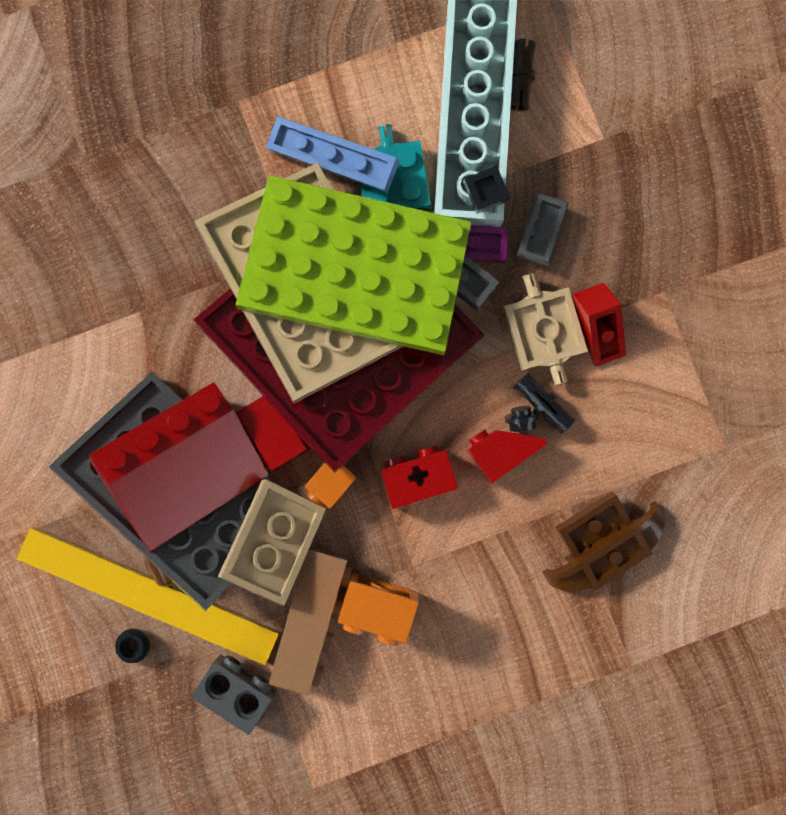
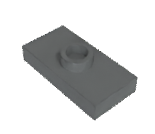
(542, 230)

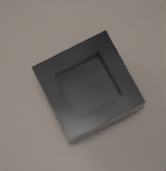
(486, 189)

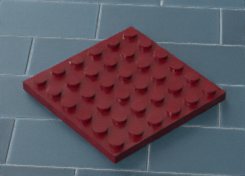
(355, 408)

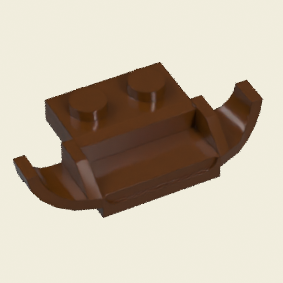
(604, 543)

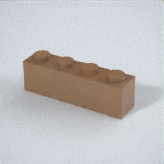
(308, 621)

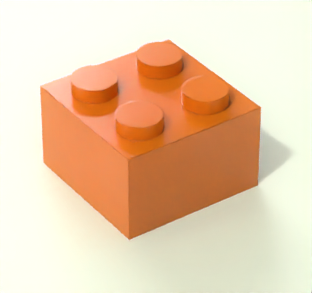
(378, 609)

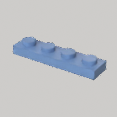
(333, 154)

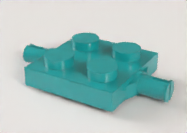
(409, 183)

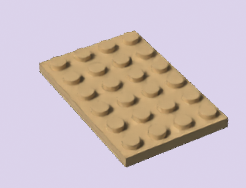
(301, 354)

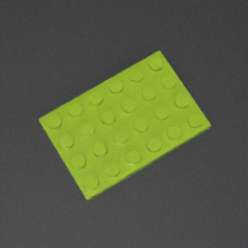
(354, 265)

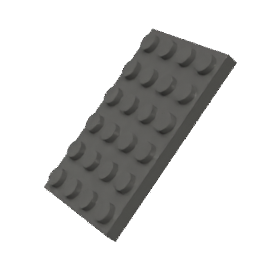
(193, 556)

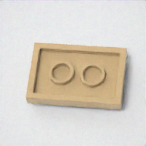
(272, 542)

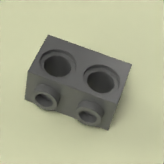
(229, 702)

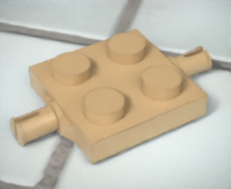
(545, 329)

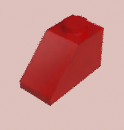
(601, 323)
(501, 451)

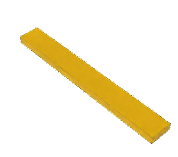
(144, 595)

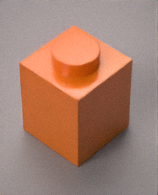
(328, 487)

